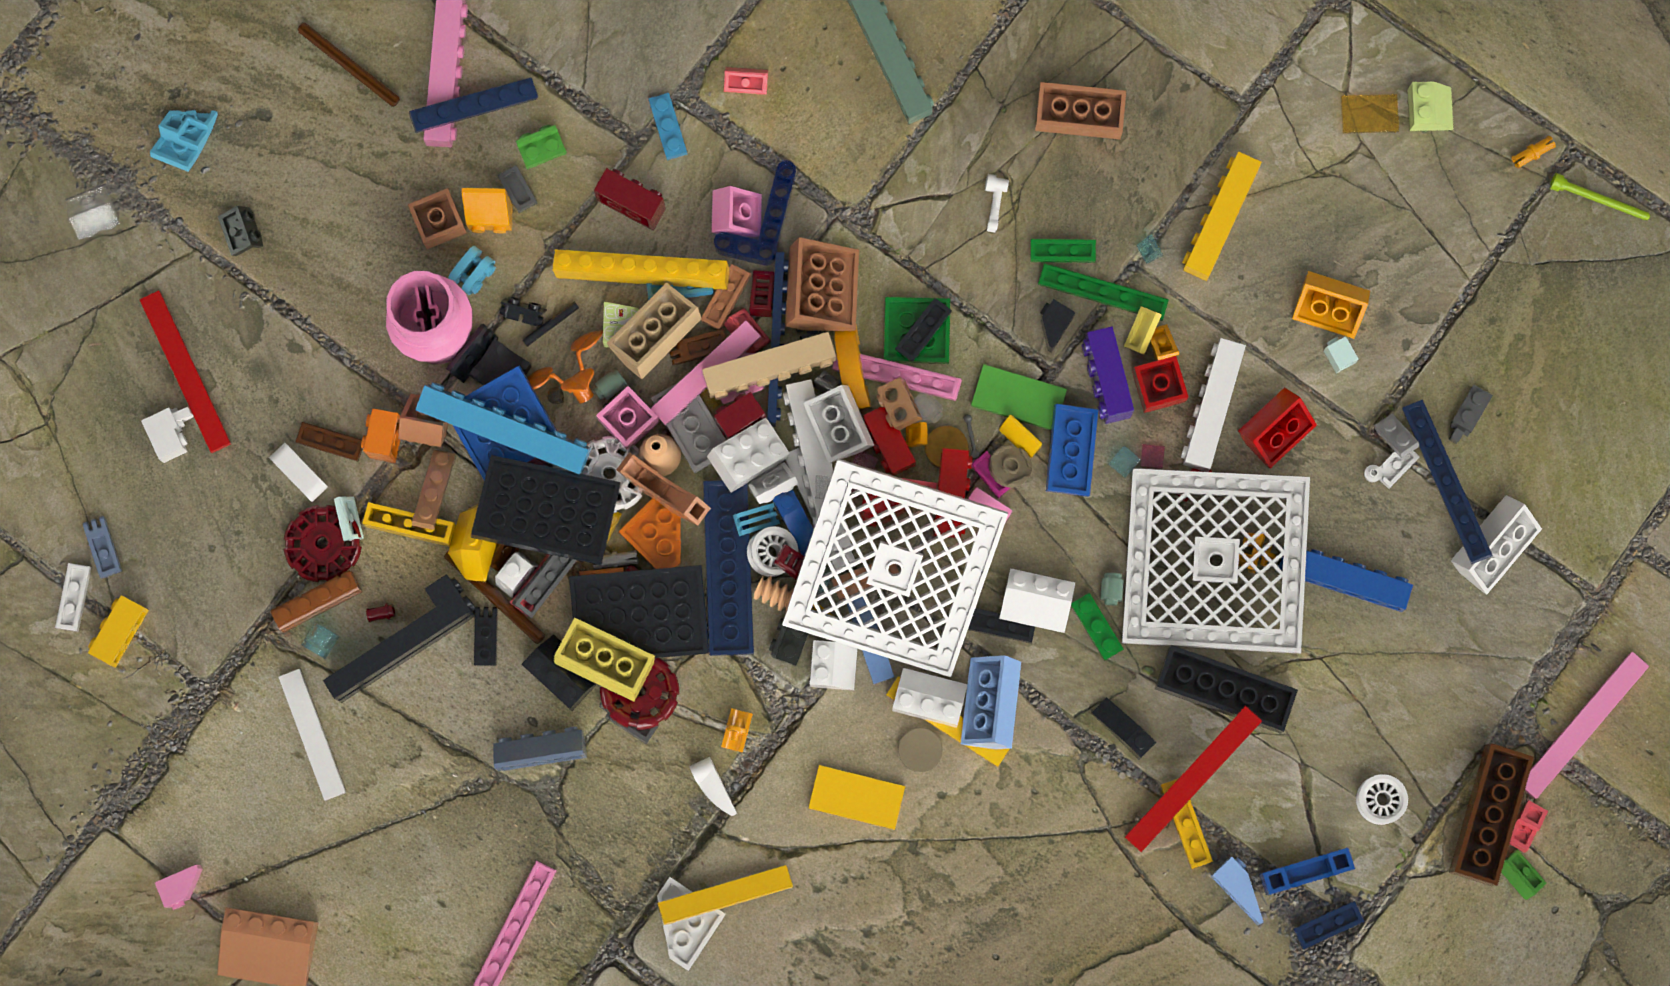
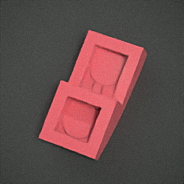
(1527, 825)

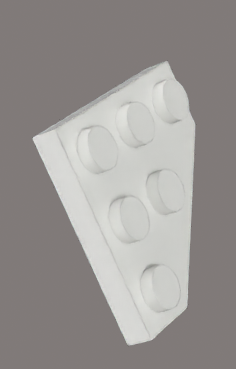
(688, 936)

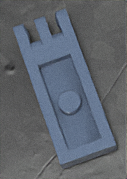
(102, 548)

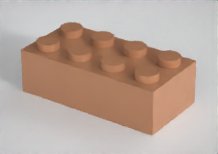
(1080, 110)

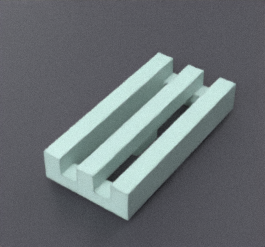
(346, 511)

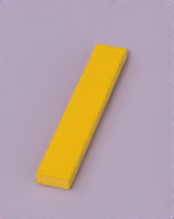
(994, 756)
(725, 895)

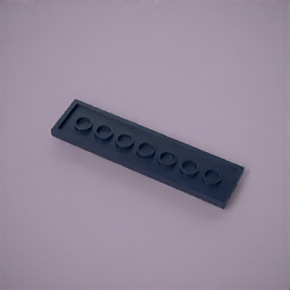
(727, 572)

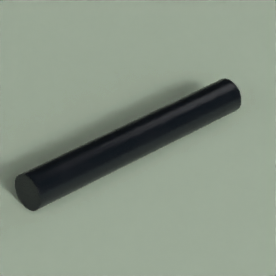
(550, 324)

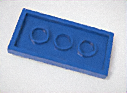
(1071, 450)

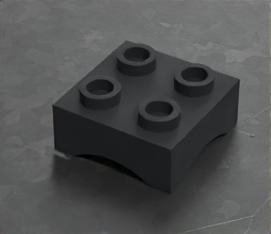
(497, 362)

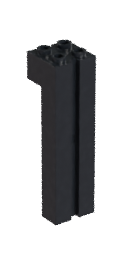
(449, 614)

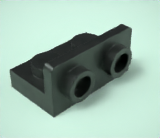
(240, 230)
(788, 644)

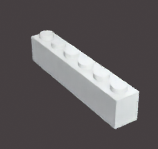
(1214, 404)

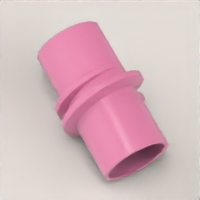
(408, 314)

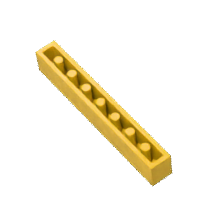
(641, 269)

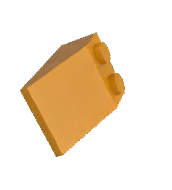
(487, 209)

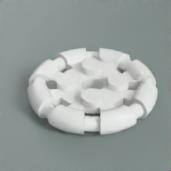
(612, 460)

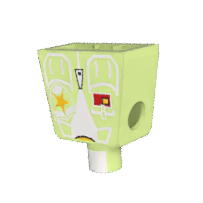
(615, 318)

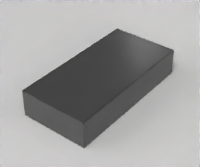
(517, 189)

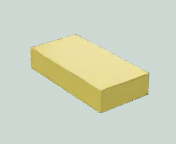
(1142, 330)

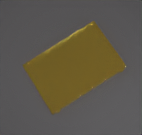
(1370, 113)

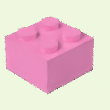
(628, 418)

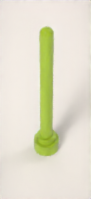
(1560, 183)

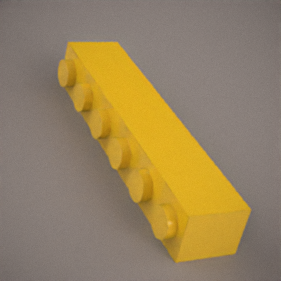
(1222, 215)

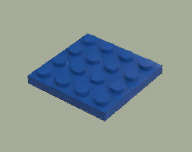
(515, 396)

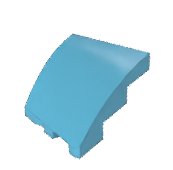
(183, 137)

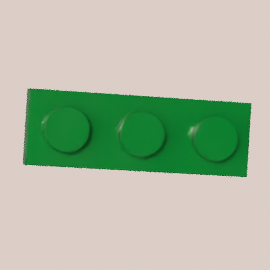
(1063, 250)
(1097, 626)

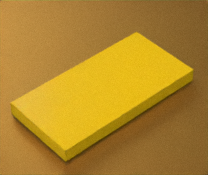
(856, 797)

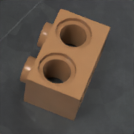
(903, 401)

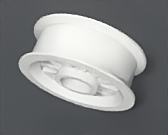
(753, 547)
(1401, 794)

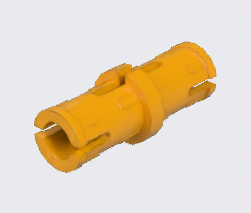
(1533, 152)

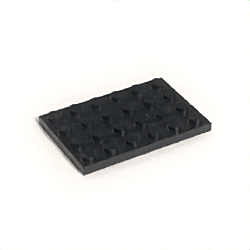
(545, 510)
(646, 608)

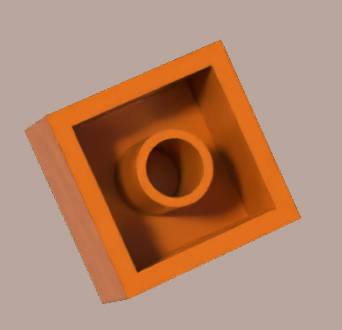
(382, 436)

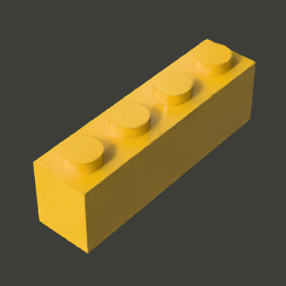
(400, 523)

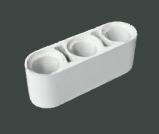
(298, 472)

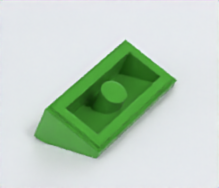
(1522, 875)

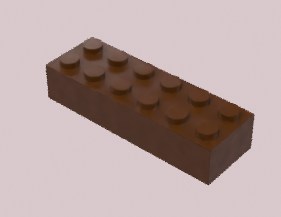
(1491, 814)

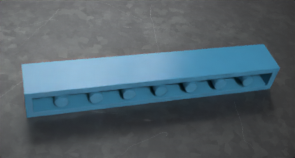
(503, 428)

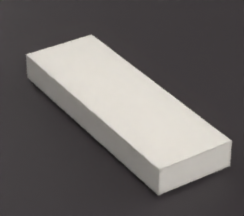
(73, 597)

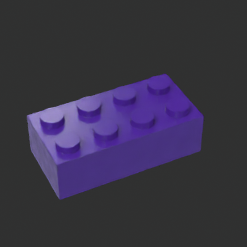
(1108, 375)

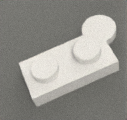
(1391, 469)

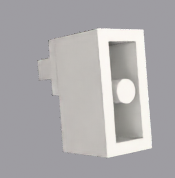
(164, 433)

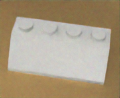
(1508, 534)

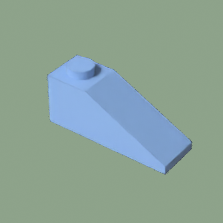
(1237, 885)

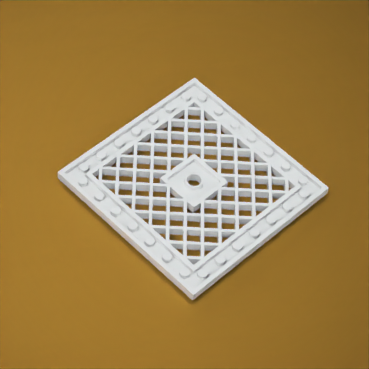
(1150, 481)
(907, 493)

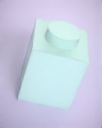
(1340, 354)

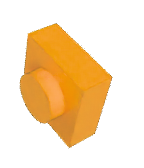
(916, 434)

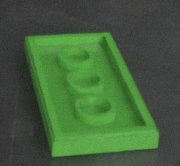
(1018, 396)

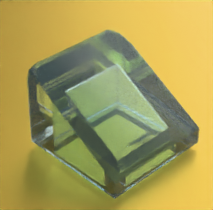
(1124, 461)

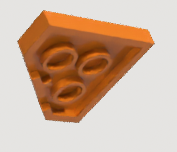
(655, 535)

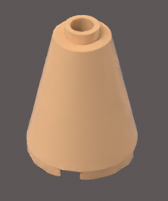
(660, 453)

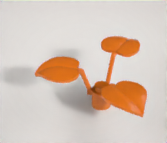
(580, 381)

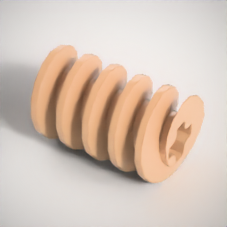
(773, 593)

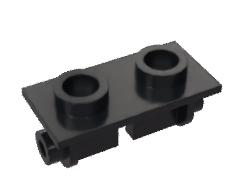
(531, 311)

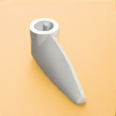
(712, 785)

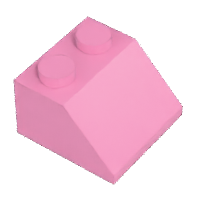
(736, 211)

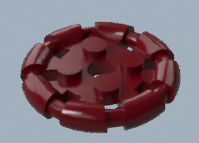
(309, 550)
(646, 703)

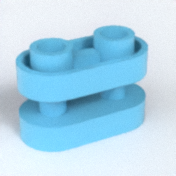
(484, 268)

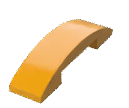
(851, 366)

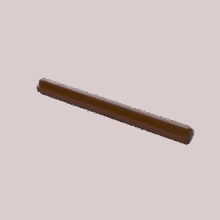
(348, 64)
(505, 607)

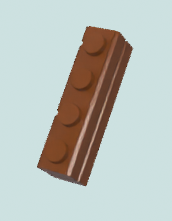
(316, 601)

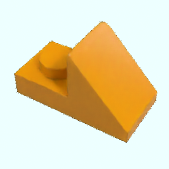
(1163, 343)

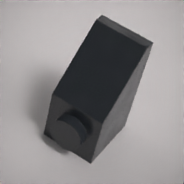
(1055, 322)

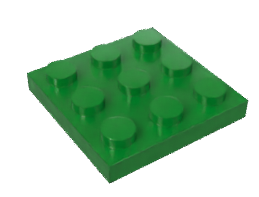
(899, 318)

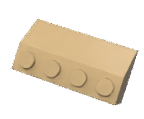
(654, 330)

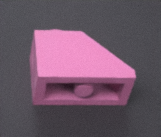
(178, 887)

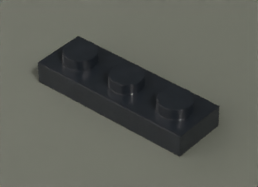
(923, 330)
(989, 623)

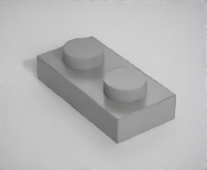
(1396, 435)

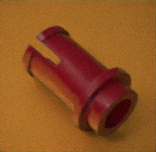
(380, 613)

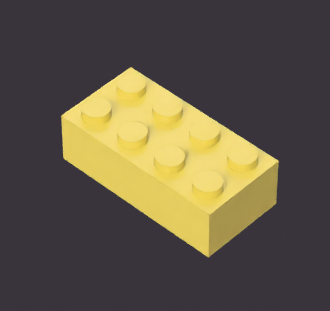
(604, 659)

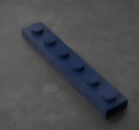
(473, 105)

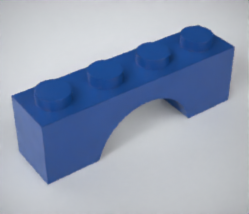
(1307, 871)

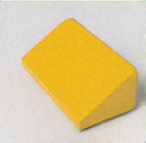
(1020, 436)

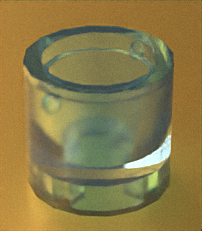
(320, 640)

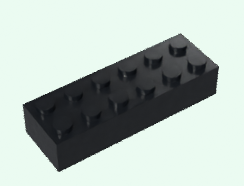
(1225, 688)

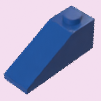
(794, 519)

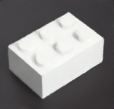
(748, 455)

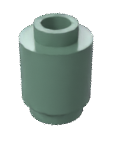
(609, 385)
(1112, 588)

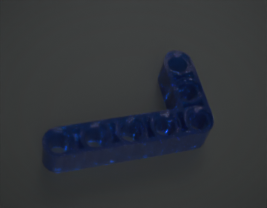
(769, 222)

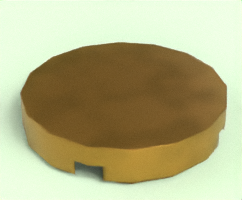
(944, 437)

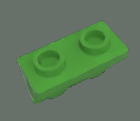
(540, 146)

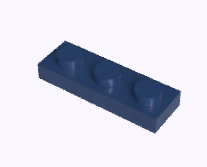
(1328, 925)

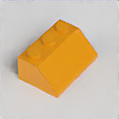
(1331, 304)

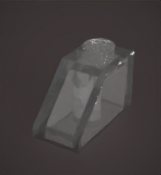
(929, 409)

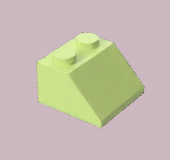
(1430, 106)

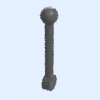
(975, 453)

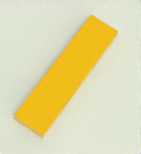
(1190, 833)

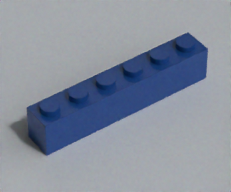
(1356, 580)

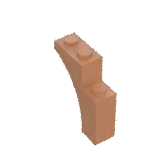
(663, 490)

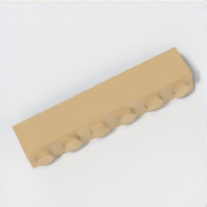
(769, 365)

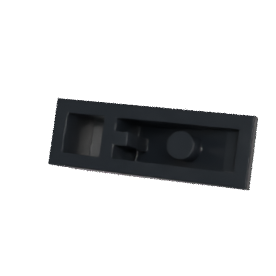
(1124, 728)

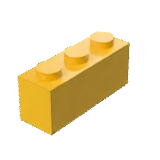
(117, 631)

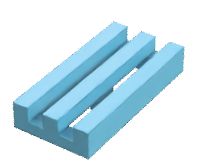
(771, 514)

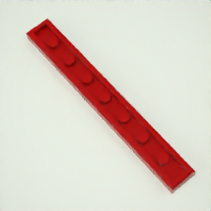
(185, 371)
(1193, 779)

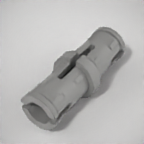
(618, 559)

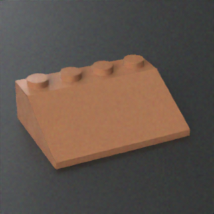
(821, 286)
(266, 948)

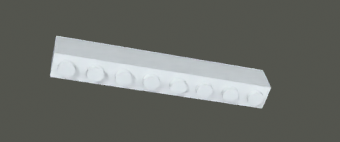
(812, 453)

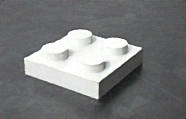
(772, 483)

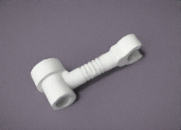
(997, 186)

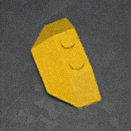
(470, 554)

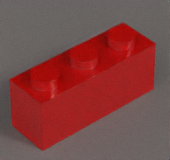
(888, 443)

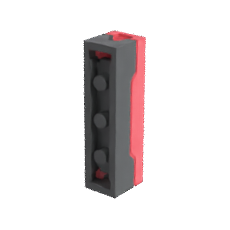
(541, 584)

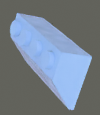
(991, 702)

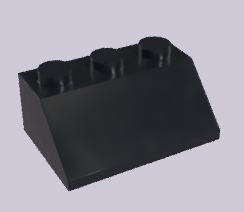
(561, 682)

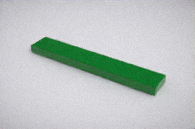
(1100, 290)

